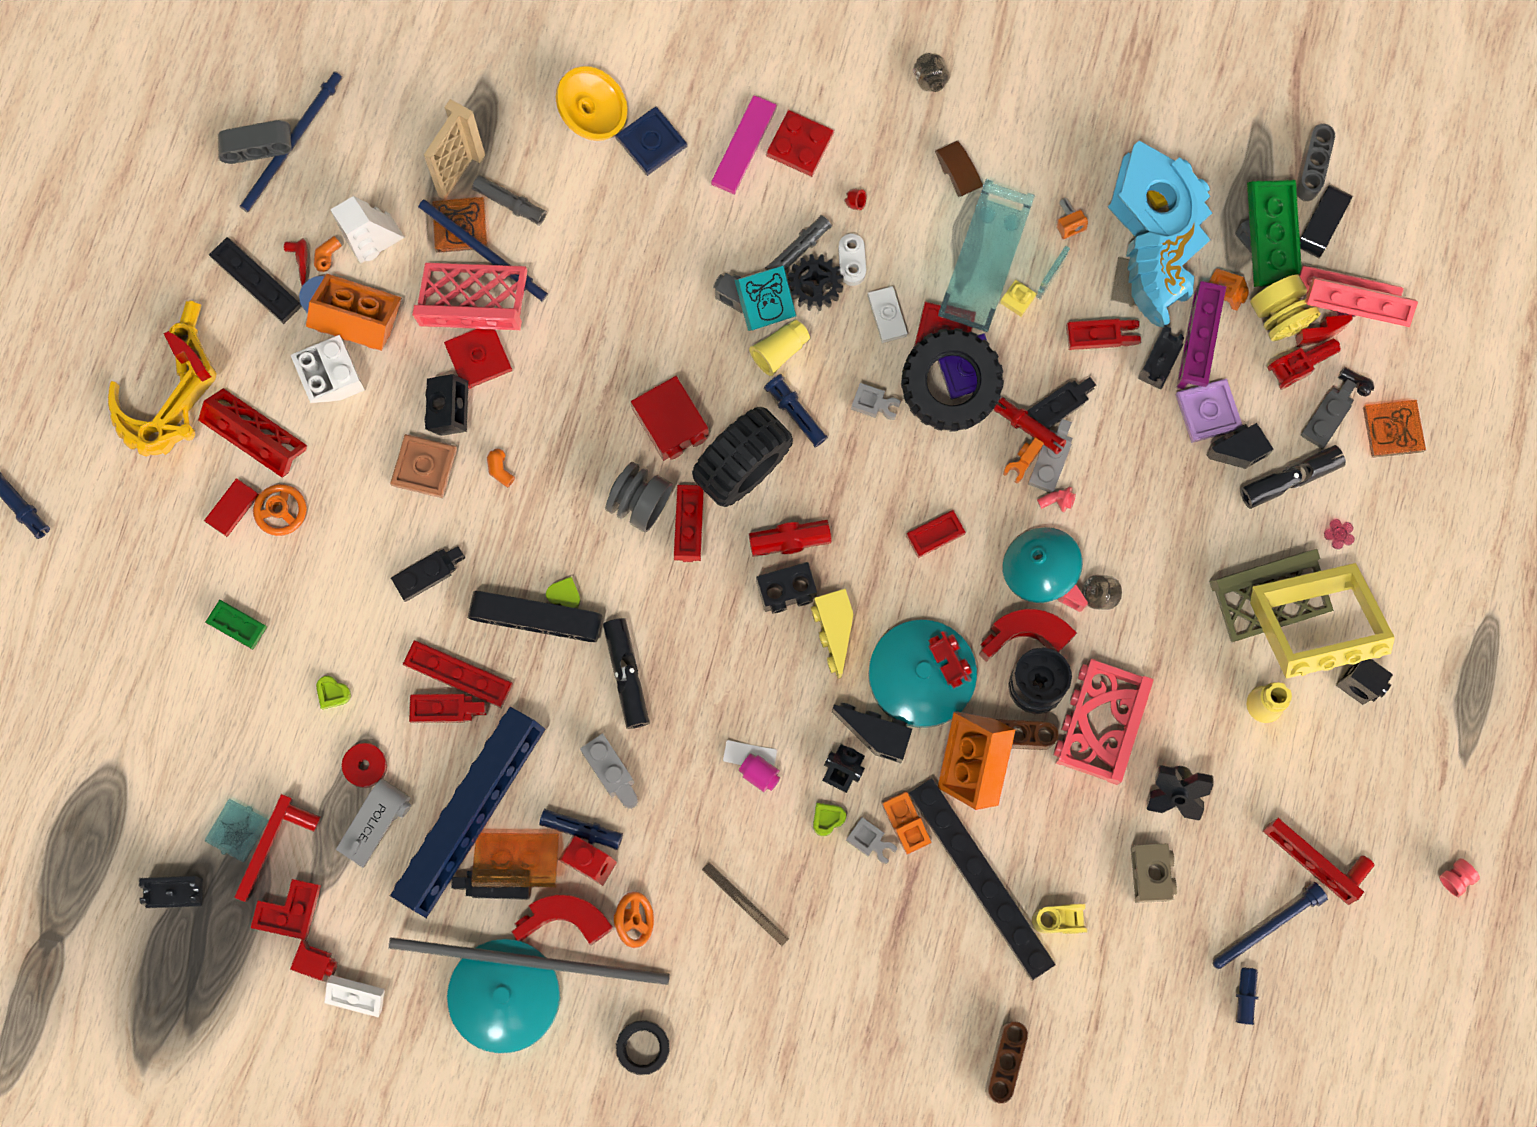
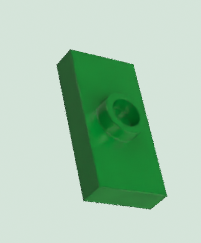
(236, 624)

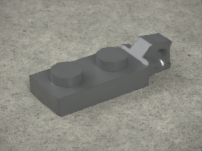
(1329, 415)

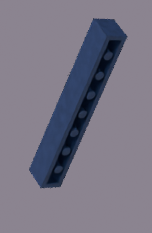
(467, 812)

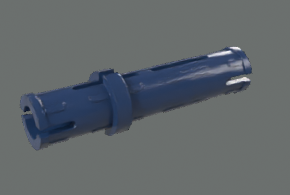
(24, 513)
(581, 829)

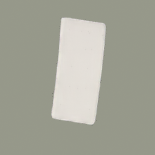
(738, 752)

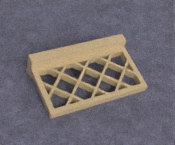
(453, 148)

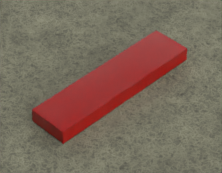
(457, 674)

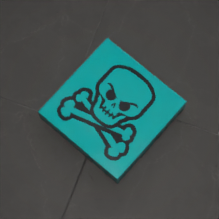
(765, 298)

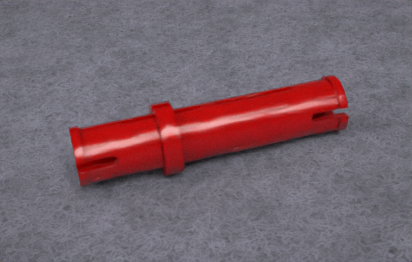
(1020, 419)

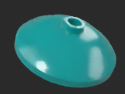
(1042, 578)

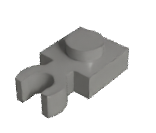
(870, 401)
(867, 839)

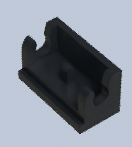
(1161, 358)
(171, 892)

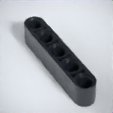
(534, 616)

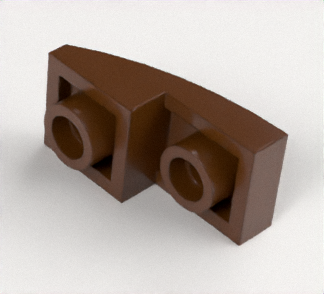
(960, 168)

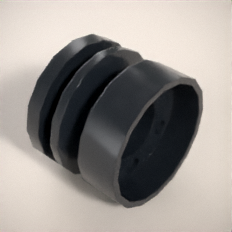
(1045, 667)

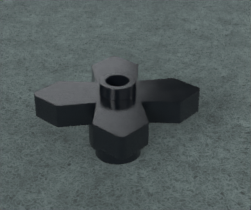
(1180, 789)

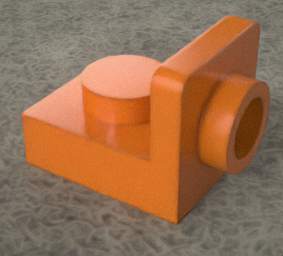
(1236, 287)

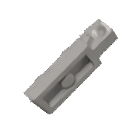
(1050, 465)

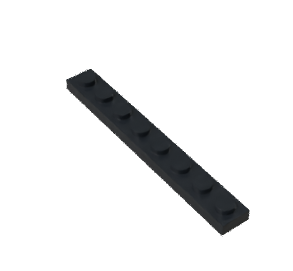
(982, 879)

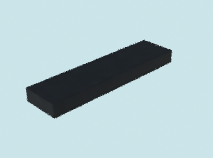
(255, 280)

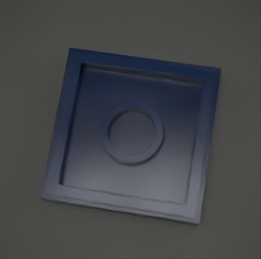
(651, 140)

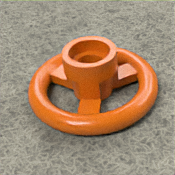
(275, 501)
(631, 919)

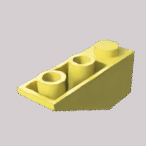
(835, 618)

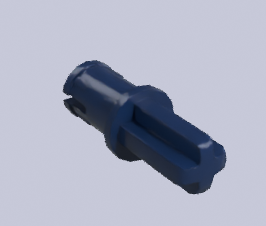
(1247, 996)

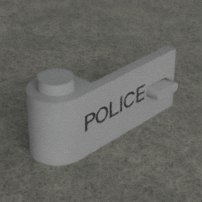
(379, 810)

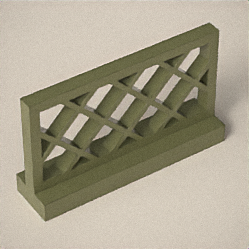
(1259, 575)

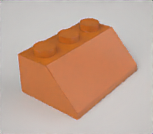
(353, 312)
(976, 760)

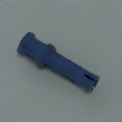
(789, 401)

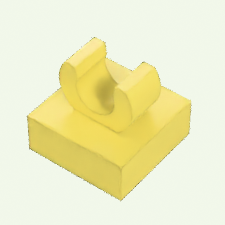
(1018, 298)

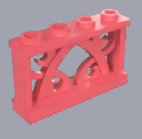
(1133, 699)

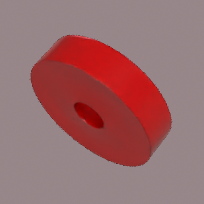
(353, 759)

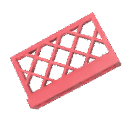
(463, 315)

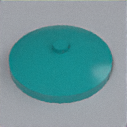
(909, 679)
(500, 1003)

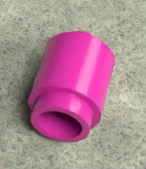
(759, 772)

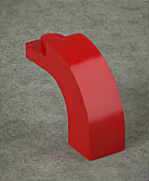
(1031, 623)
(565, 908)

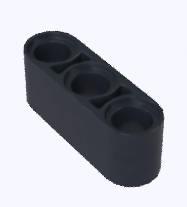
(1324, 221)

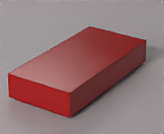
(231, 507)
(935, 534)

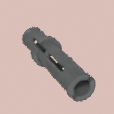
(519, 205)
(806, 239)

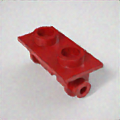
(947, 649)

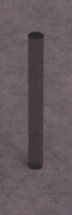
(745, 904)

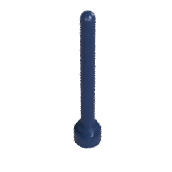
(1312, 896)

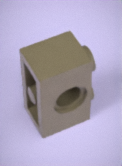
(1146, 888)

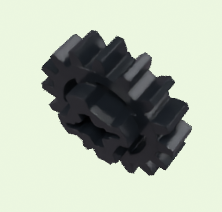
(824, 279)

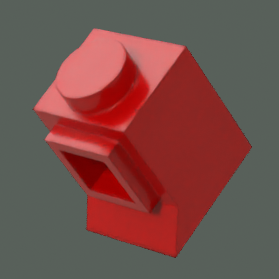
(313, 962)

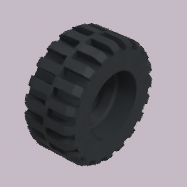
(958, 344)
(742, 456)

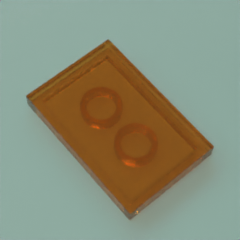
(515, 860)

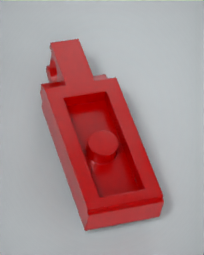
(444, 708)

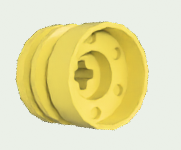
(1284, 307)

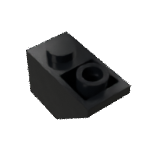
(1243, 449)

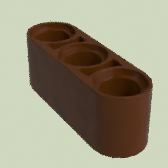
(1030, 730)
(1016, 1051)

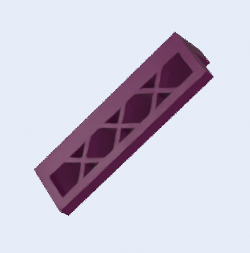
(1201, 335)

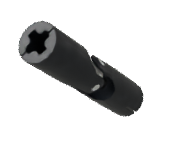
(1277, 483)
(627, 678)

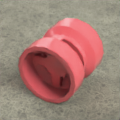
(1459, 877)

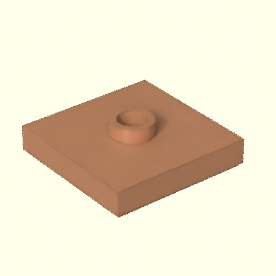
(423, 466)

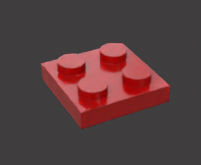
(800, 143)

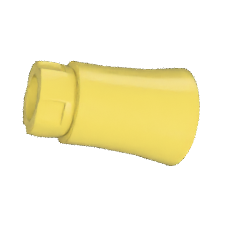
(779, 347)
(1262, 706)

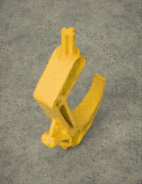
(186, 394)

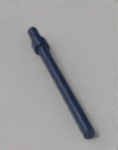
(478, 246)

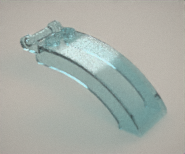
(985, 258)

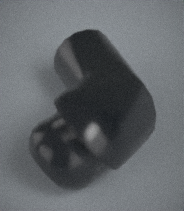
(1364, 384)

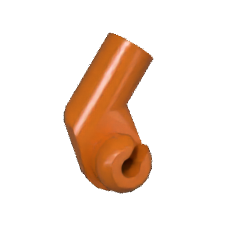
(323, 253)
(495, 467)

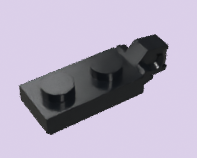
(1061, 403)
(427, 573)
(465, 883)

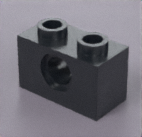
(446, 405)
(1365, 681)

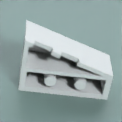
(366, 228)

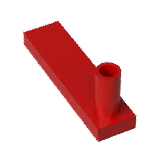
(282, 811)
(1342, 885)

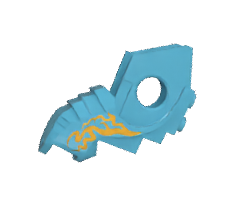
(1161, 239)

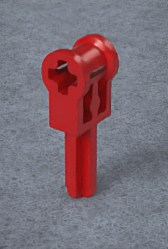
(1300, 364)

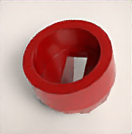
(856, 199)

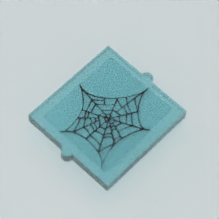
(236, 830)

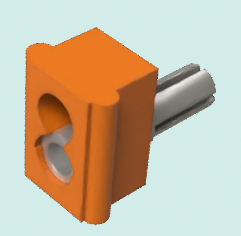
(1073, 222)

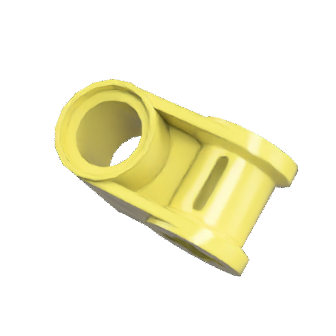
(1066, 919)

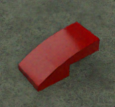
(1327, 329)
(185, 353)

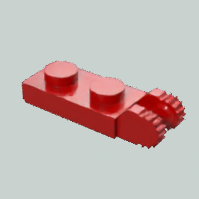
(1101, 334)

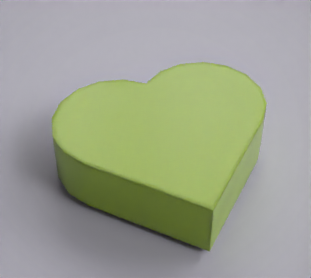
(564, 593)
(331, 692)
(827, 818)

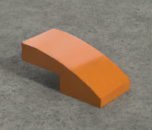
(906, 822)

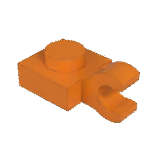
(1027, 454)

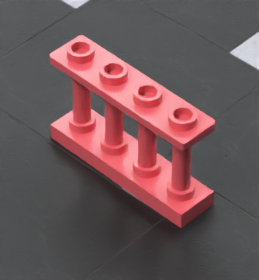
(1357, 296)

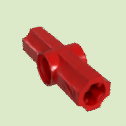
(790, 538)

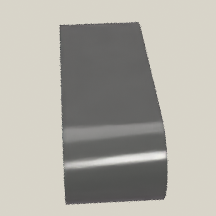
(254, 142)
(1321, 153)

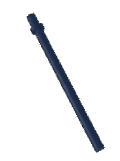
(327, 89)

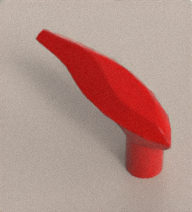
(300, 250)

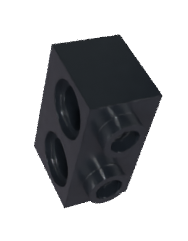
(784, 581)

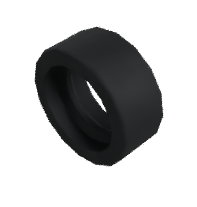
(622, 1041)

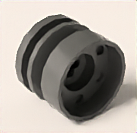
(633, 494)

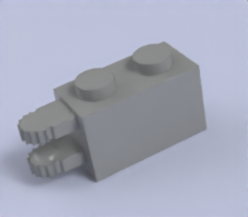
(610, 770)

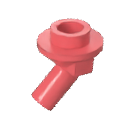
(1064, 499)

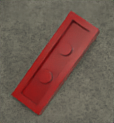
(688, 523)

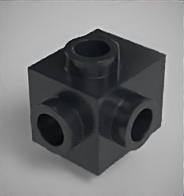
(843, 768)

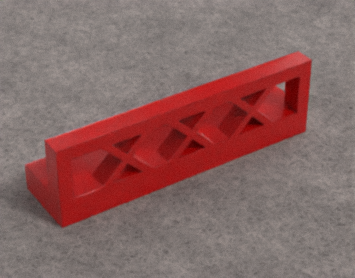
(247, 434)

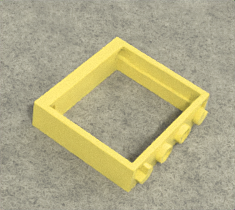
(1312, 586)

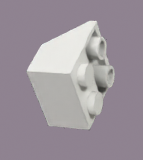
(327, 371)

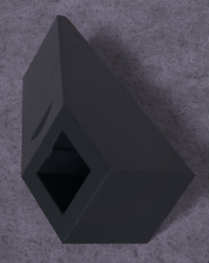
(878, 735)

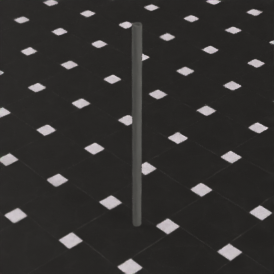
(528, 961)

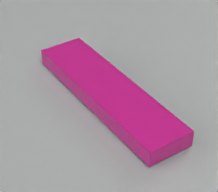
(744, 144)

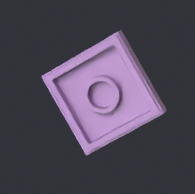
(1208, 410)

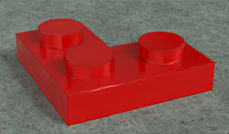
(294, 917)

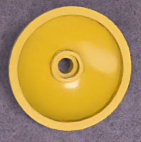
(598, 95)

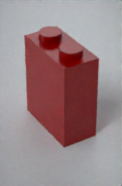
(670, 419)

